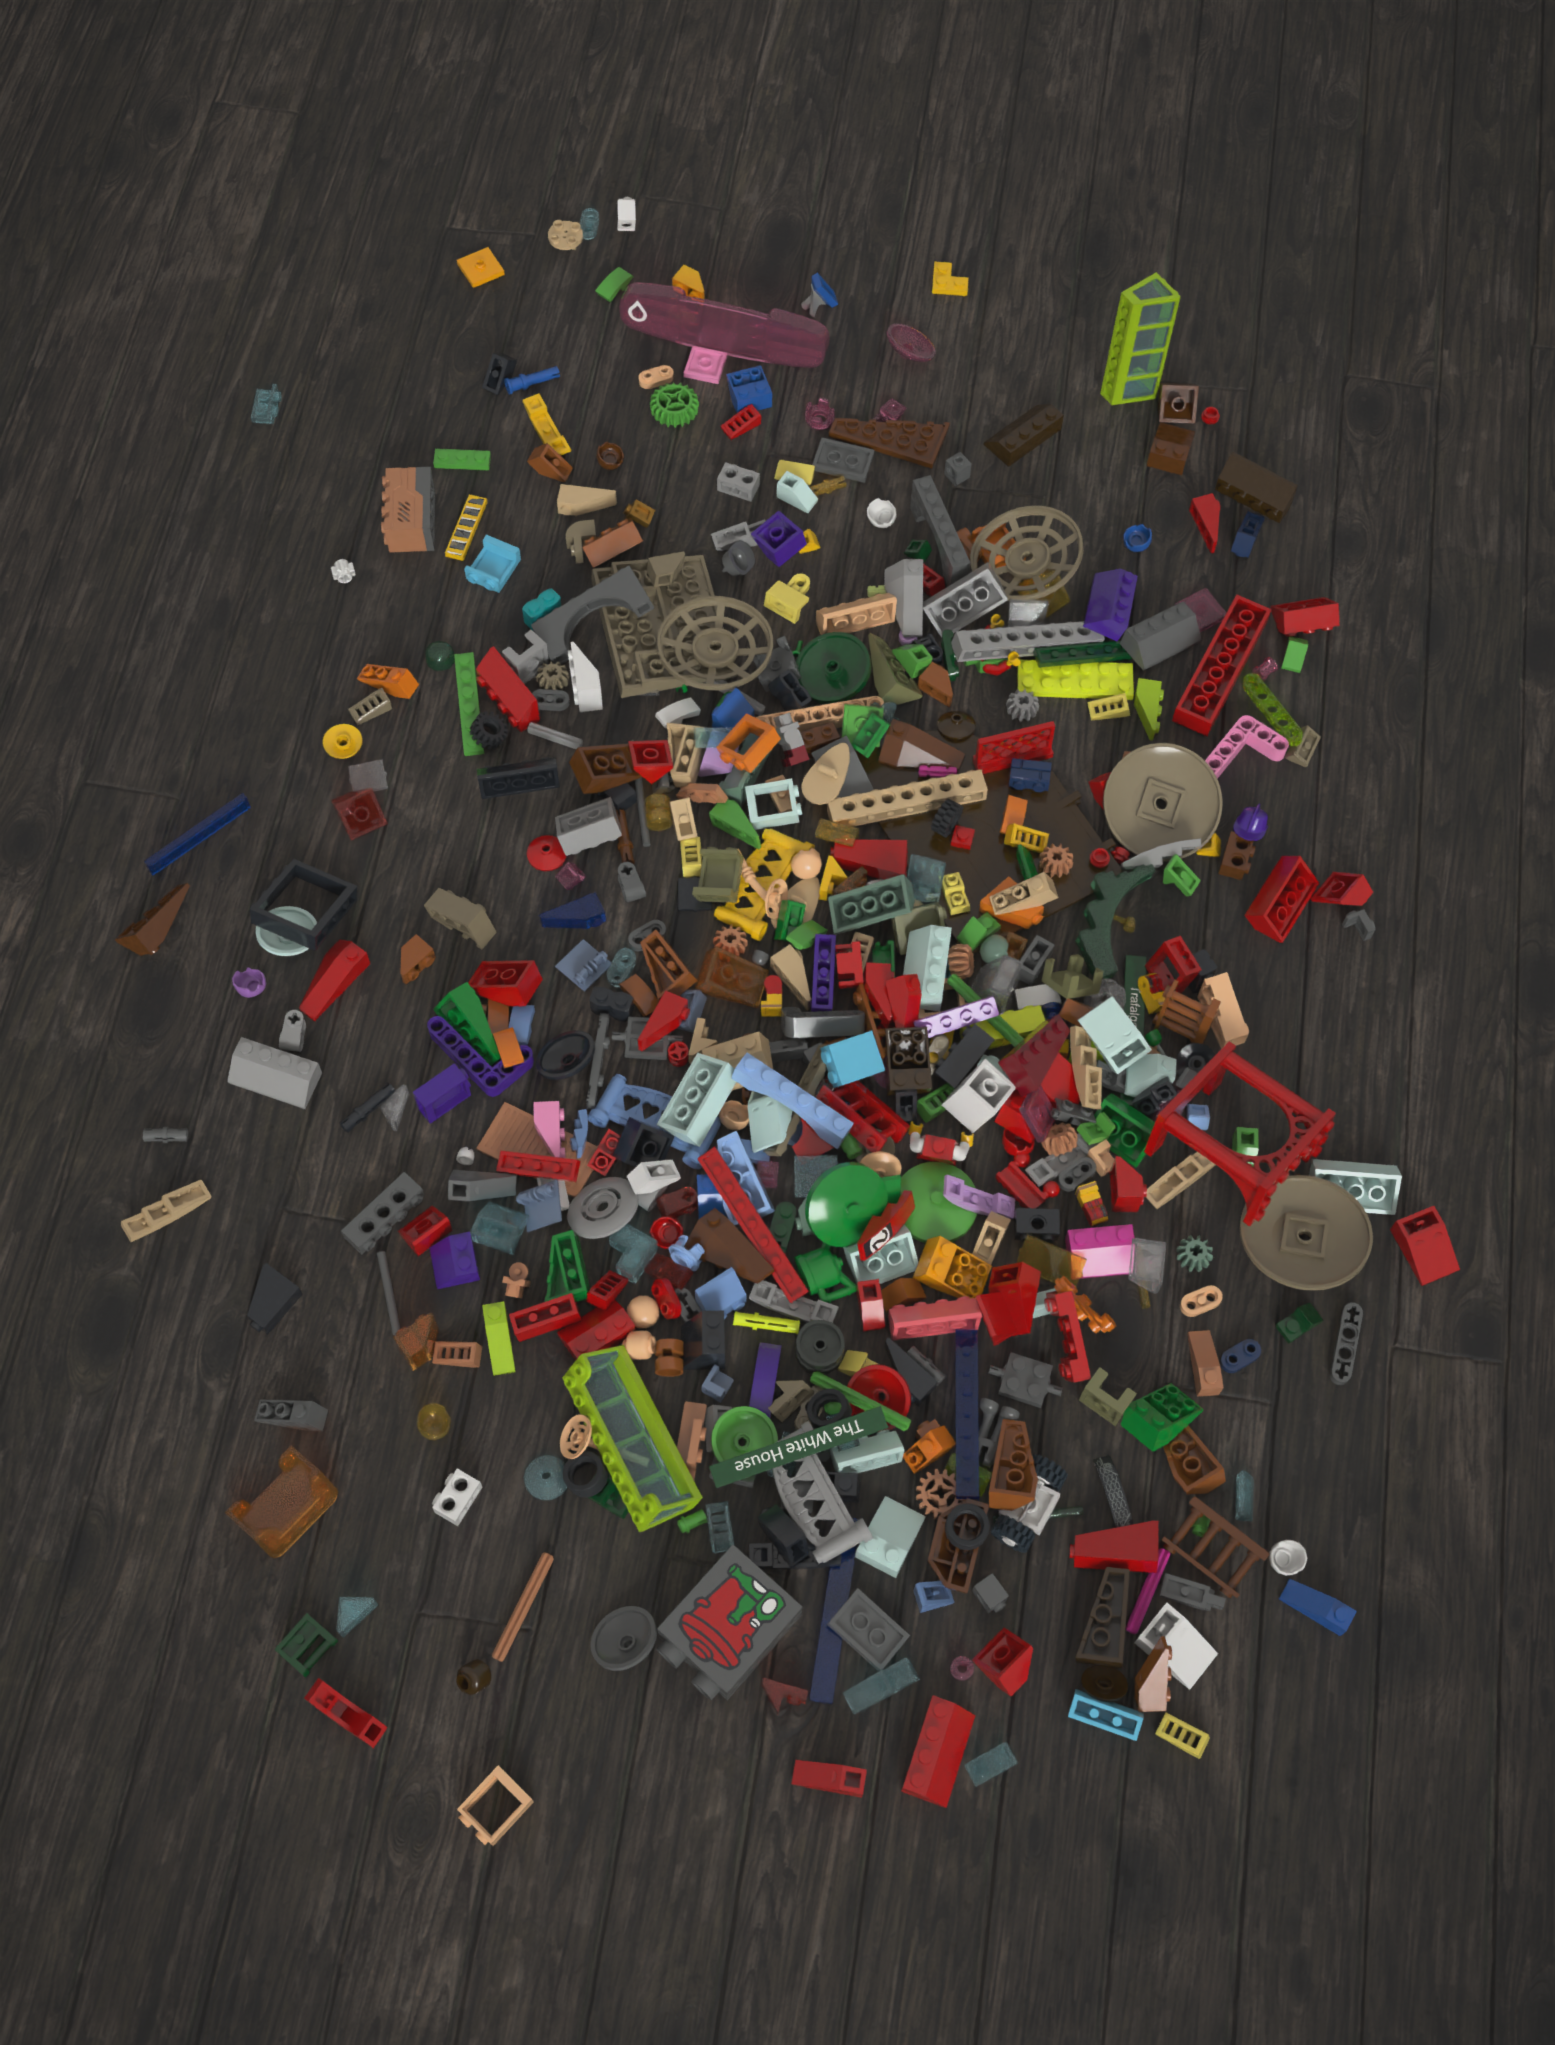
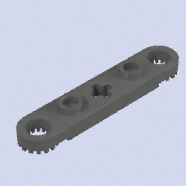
(596, 1077)

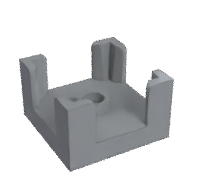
(528, 662)

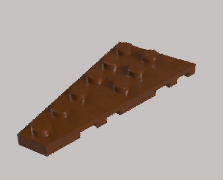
(896, 438)

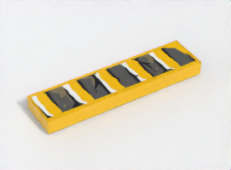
(466, 527)

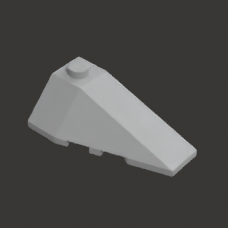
(906, 583)

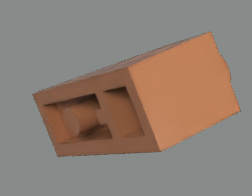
(1205, 1364)

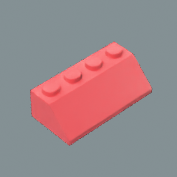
(934, 1318)

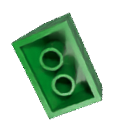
(1130, 1130)

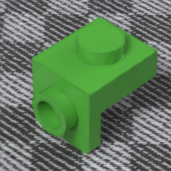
(1098, 1131)

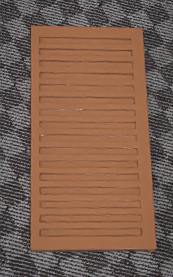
(515, 1132)

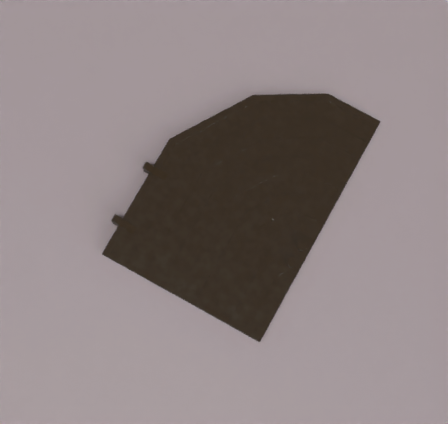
(989, 858)

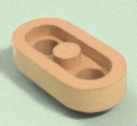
(656, 376)
(1199, 1301)

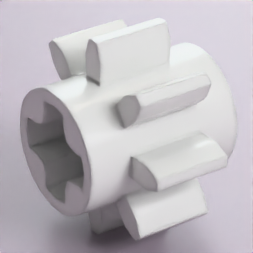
(343, 571)

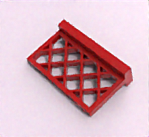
(1001, 758)

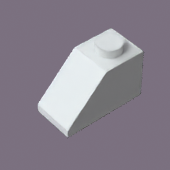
(652, 1176)

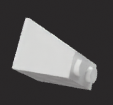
(979, 1096)

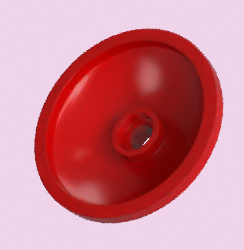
(881, 1378)

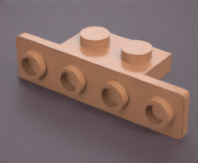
(692, 1434)

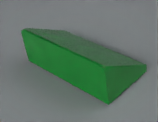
(1026, 862)
(789, 918)

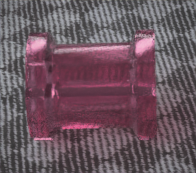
(1267, 667)

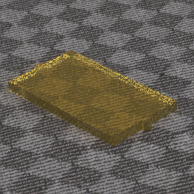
(1051, 1260)

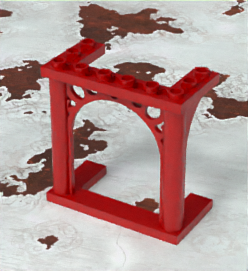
(1251, 1180)

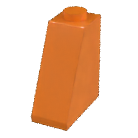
(1023, 918)

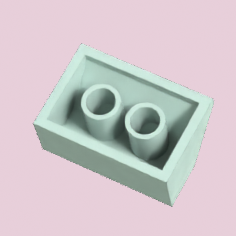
(891, 1261)
(871, 1454)

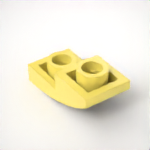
(954, 894)

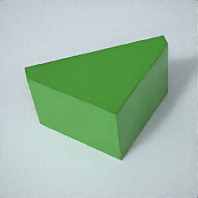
(1294, 654)

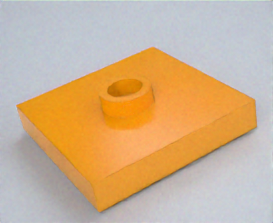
(480, 267)

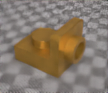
(639, 513)

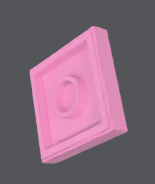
(705, 364)

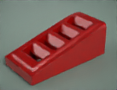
(749, 414)
(935, 585)
(600, 1300)

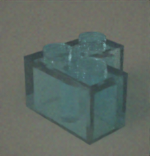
(636, 1249)

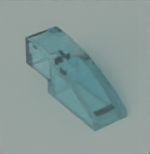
(881, 1685)

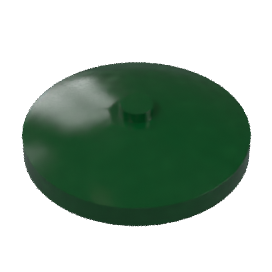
(834, 667)

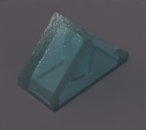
(352, 1612)

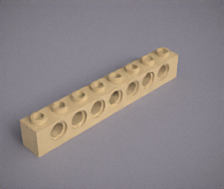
(918, 803)

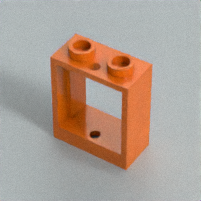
(748, 724)

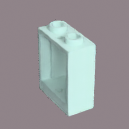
(774, 819)

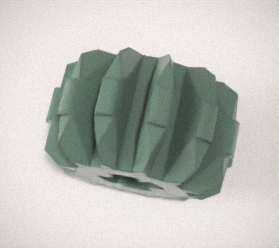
(1186, 1250)

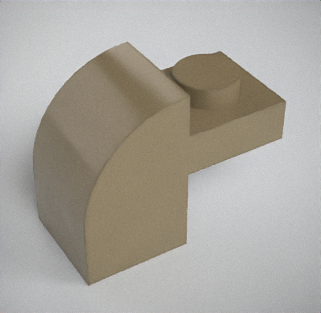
(577, 534)

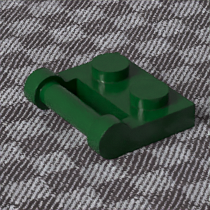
(299, 1641)

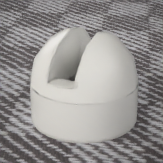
(465, 1156)

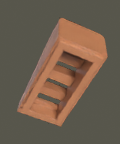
(475, 1354)

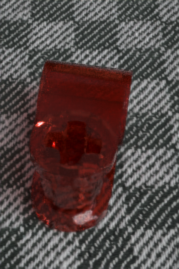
(675, 1204)

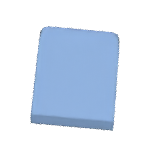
(1198, 1115)

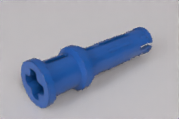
(524, 381)

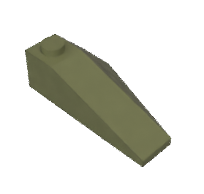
(889, 674)

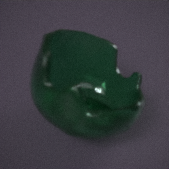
(439, 655)

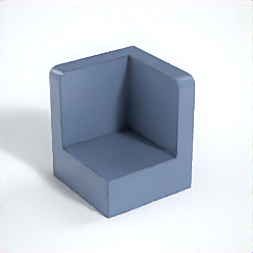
(717, 1384)

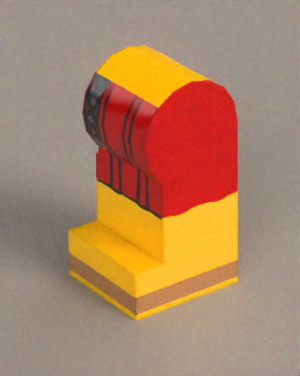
(773, 991)
(1151, 992)
(1091, 1203)

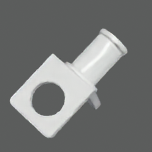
(626, 214)

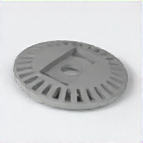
(612, 1218)

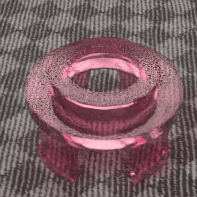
(821, 408)

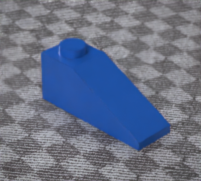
(1318, 1606)

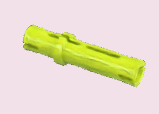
(742, 1320)

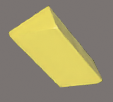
(801, 470)

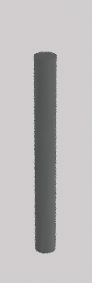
(642, 812)
(388, 1290)

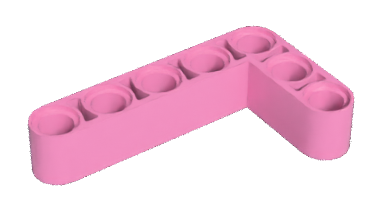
(1251, 737)

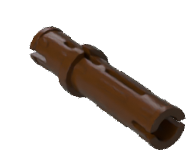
(625, 845)

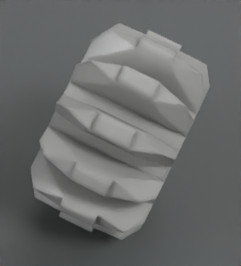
(1022, 705)

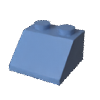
(721, 1293)

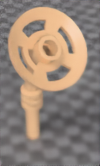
(772, 896)
(577, 1437)

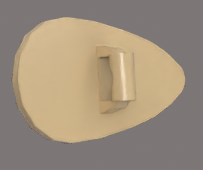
(827, 775)
(804, 892)

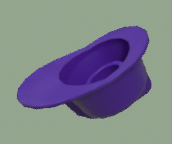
(1251, 823)

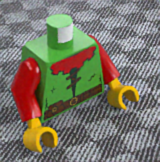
(995, 666)

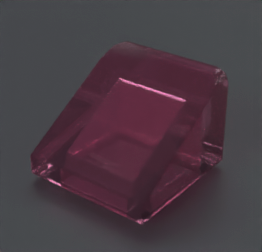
(570, 875)
(768, 1173)

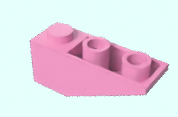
(548, 1126)

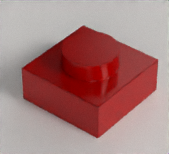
(962, 837)

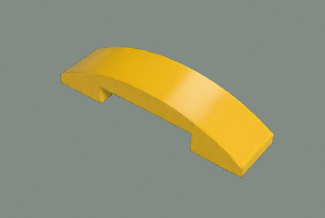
(544, 425)

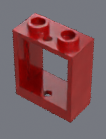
(1175, 950)

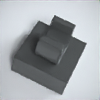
(662, 785)

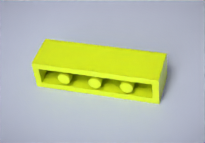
(1022, 1021)

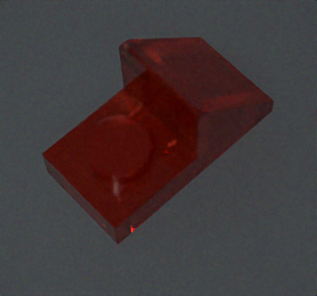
(777, 1691)

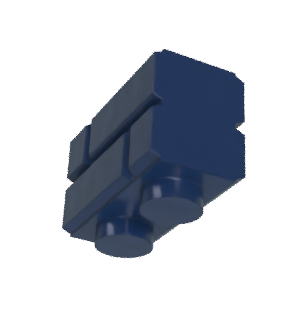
(1030, 775)

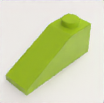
(499, 1338)

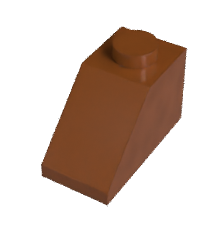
(549, 463)
(936, 683)

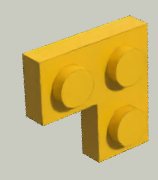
(945, 283)

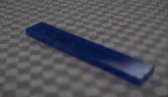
(197, 834)

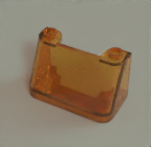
(286, 1505)

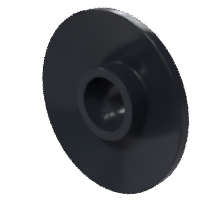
(1193, 1052)

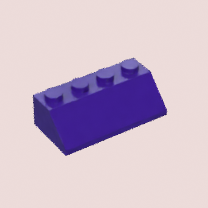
(1110, 603)

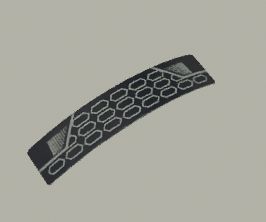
(1114, 1491)

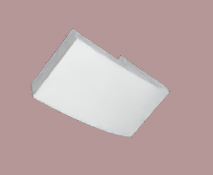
(677, 712)
(1036, 996)

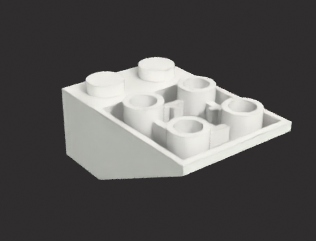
(584, 681)
(1189, 1649)

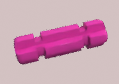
(936, 771)

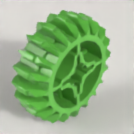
(675, 410)

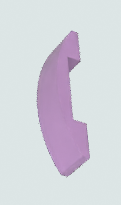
(977, 1200)

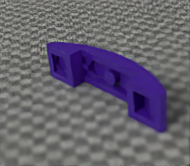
(765, 1377)

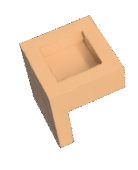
(1101, 1157)

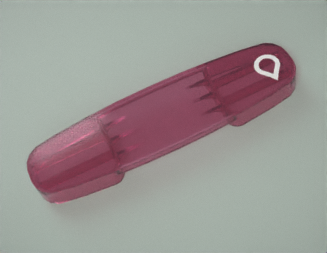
(718, 326)

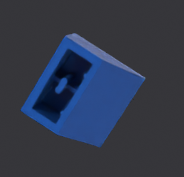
(748, 388)
(731, 710)

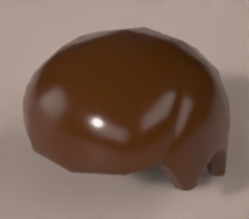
(609, 456)

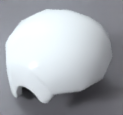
(881, 513)
(1288, 1557)

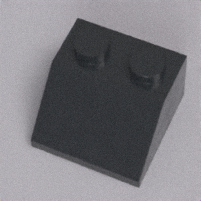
(642, 1143)

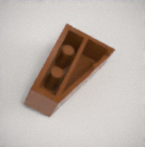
(611, 542)
(666, 966)

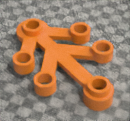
(1082, 1303)

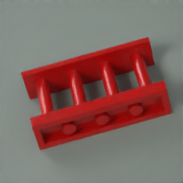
(870, 1106)

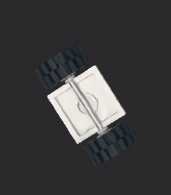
(1017, 1526)

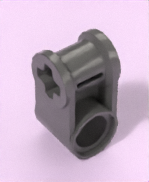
(630, 884)

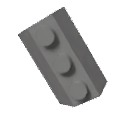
(588, 826)

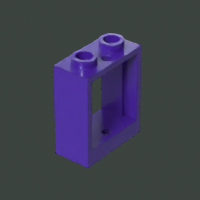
(442, 1093)

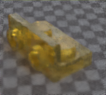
(837, 832)

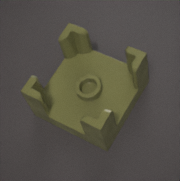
(1072, 982)
(1102, 1402)

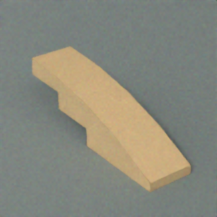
(1086, 1074)
(1178, 1179)
(166, 1211)

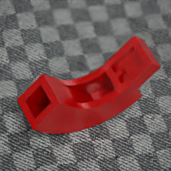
(345, 1713)

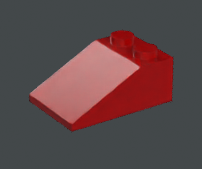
(506, 981)

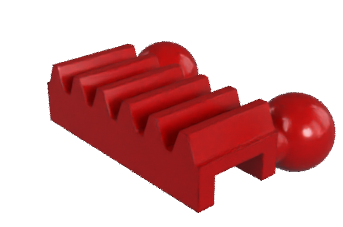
(1022, 1187)

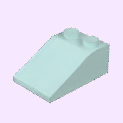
(893, 1534)

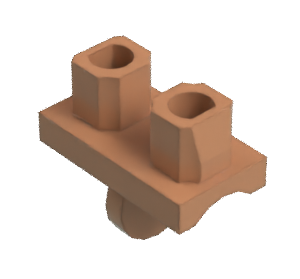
(516, 1282)

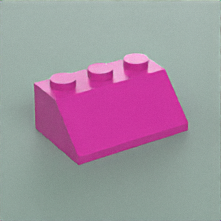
(1104, 1247)

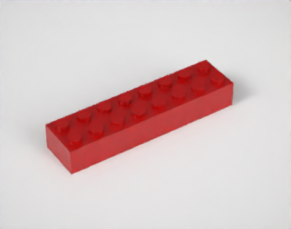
(1221, 665)

